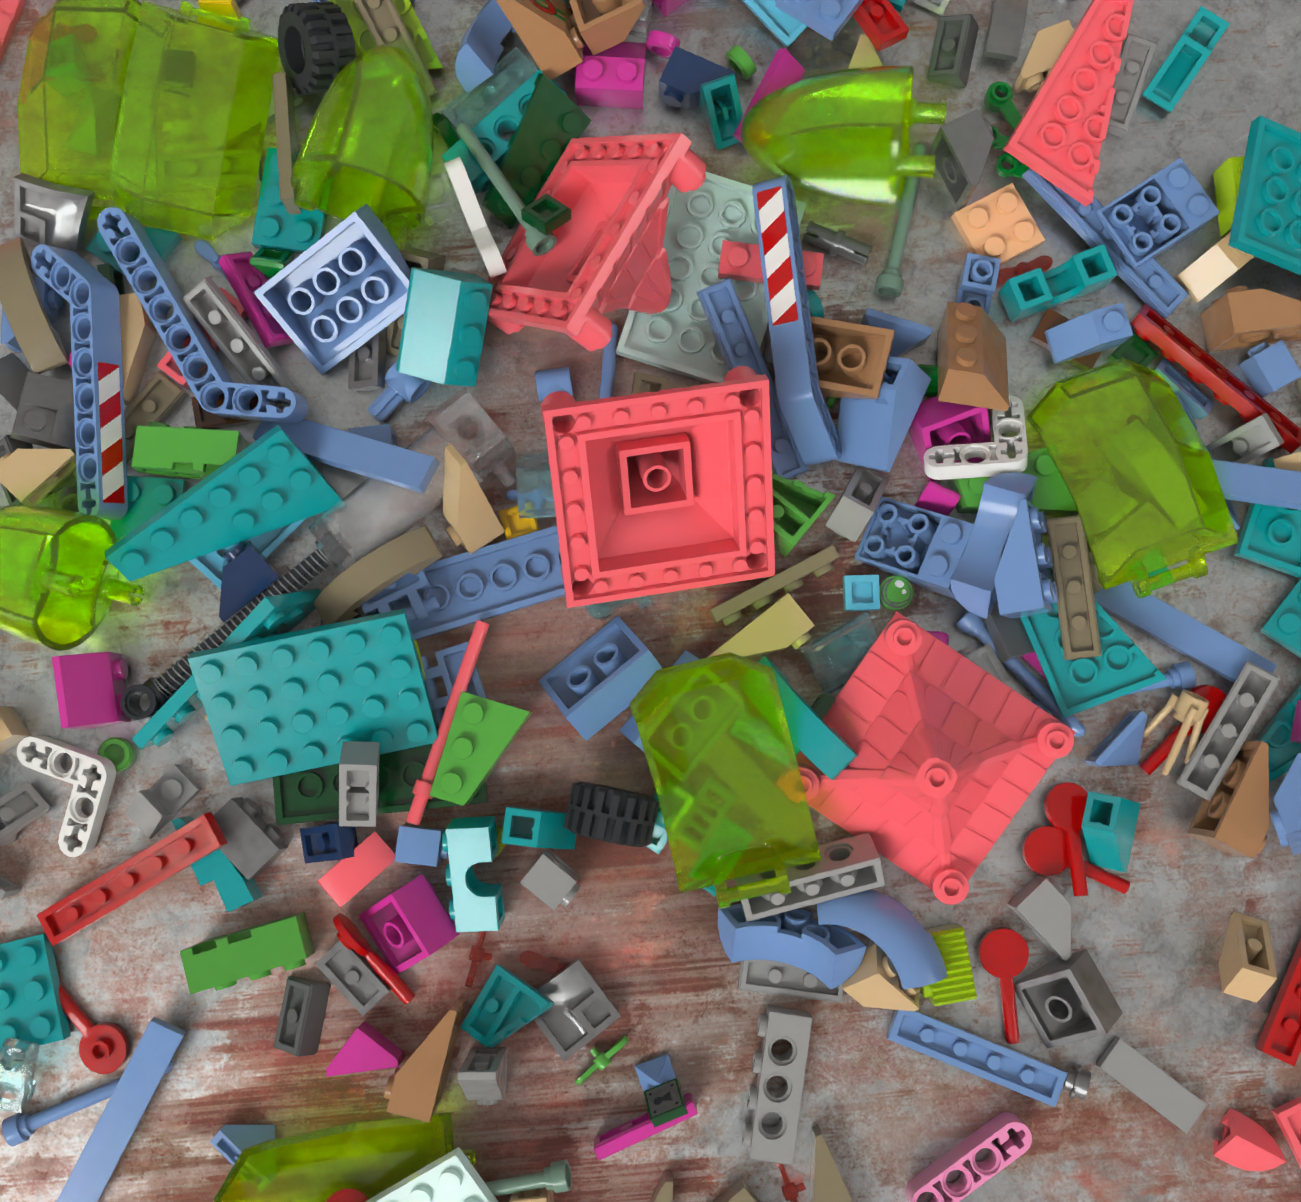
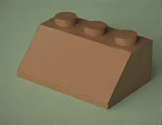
(605, 21)
(971, 359)

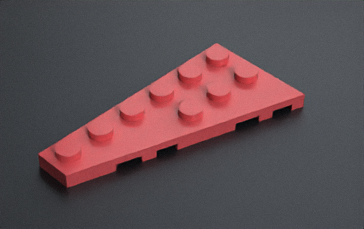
(1073, 106)

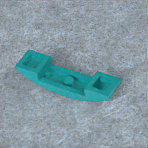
(809, 732)

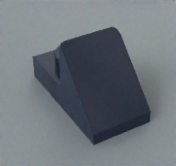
(328, 842)

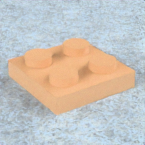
(998, 226)

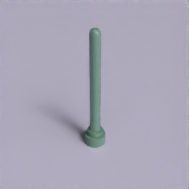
(535, 240)
(890, 281)
(554, 1177)

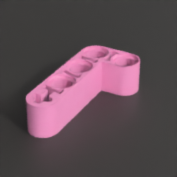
(963, 1159)

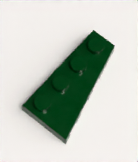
(537, 145)

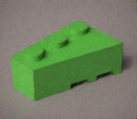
(184, 451)
(1049, 494)
(794, 511)
(474, 746)
(247, 953)

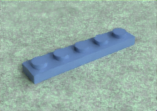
(977, 1055)

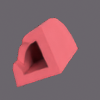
(1247, 1144)

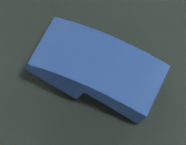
(978, 280)

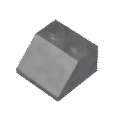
(961, 155)
(1068, 1000)

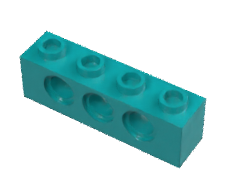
(489, 132)

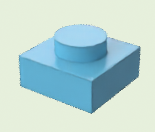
(861, 592)

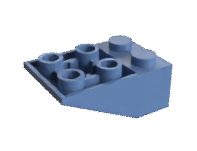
(1158, 213)
(875, 428)
(914, 544)
(1022, 573)

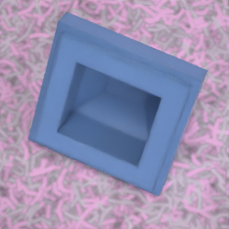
(655, 1071)

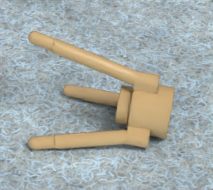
(1189, 710)

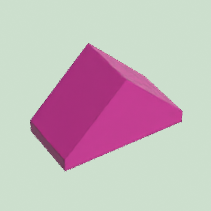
(365, 1052)

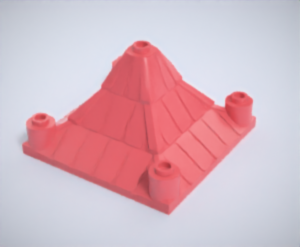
(611, 246)
(662, 488)
(937, 760)

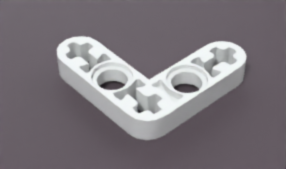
(482, 237)
(994, 453)
(81, 778)

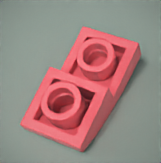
(356, 872)

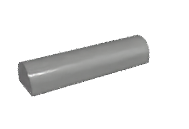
(235, 336)
(1228, 730)

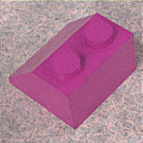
(612, 77)
(948, 424)
(90, 689)
(409, 924)

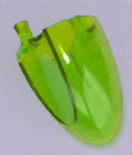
(844, 134)
(370, 144)
(57, 575)

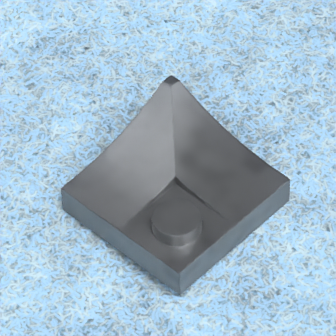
(50, 213)
(46, 413)
(578, 1010)

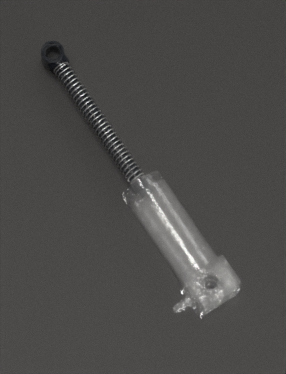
(360, 524)

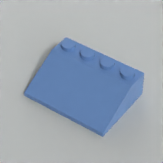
(340, 290)

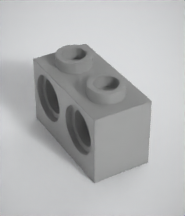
(359, 784)
(552, 880)

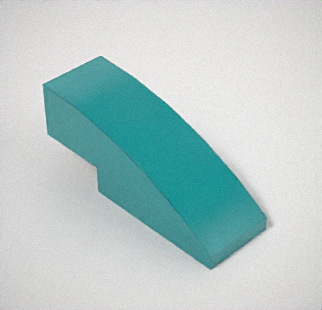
(1185, 59)
(230, 882)

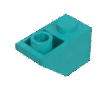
(536, 828)
(1109, 830)

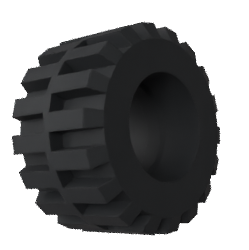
(314, 45)
(611, 814)

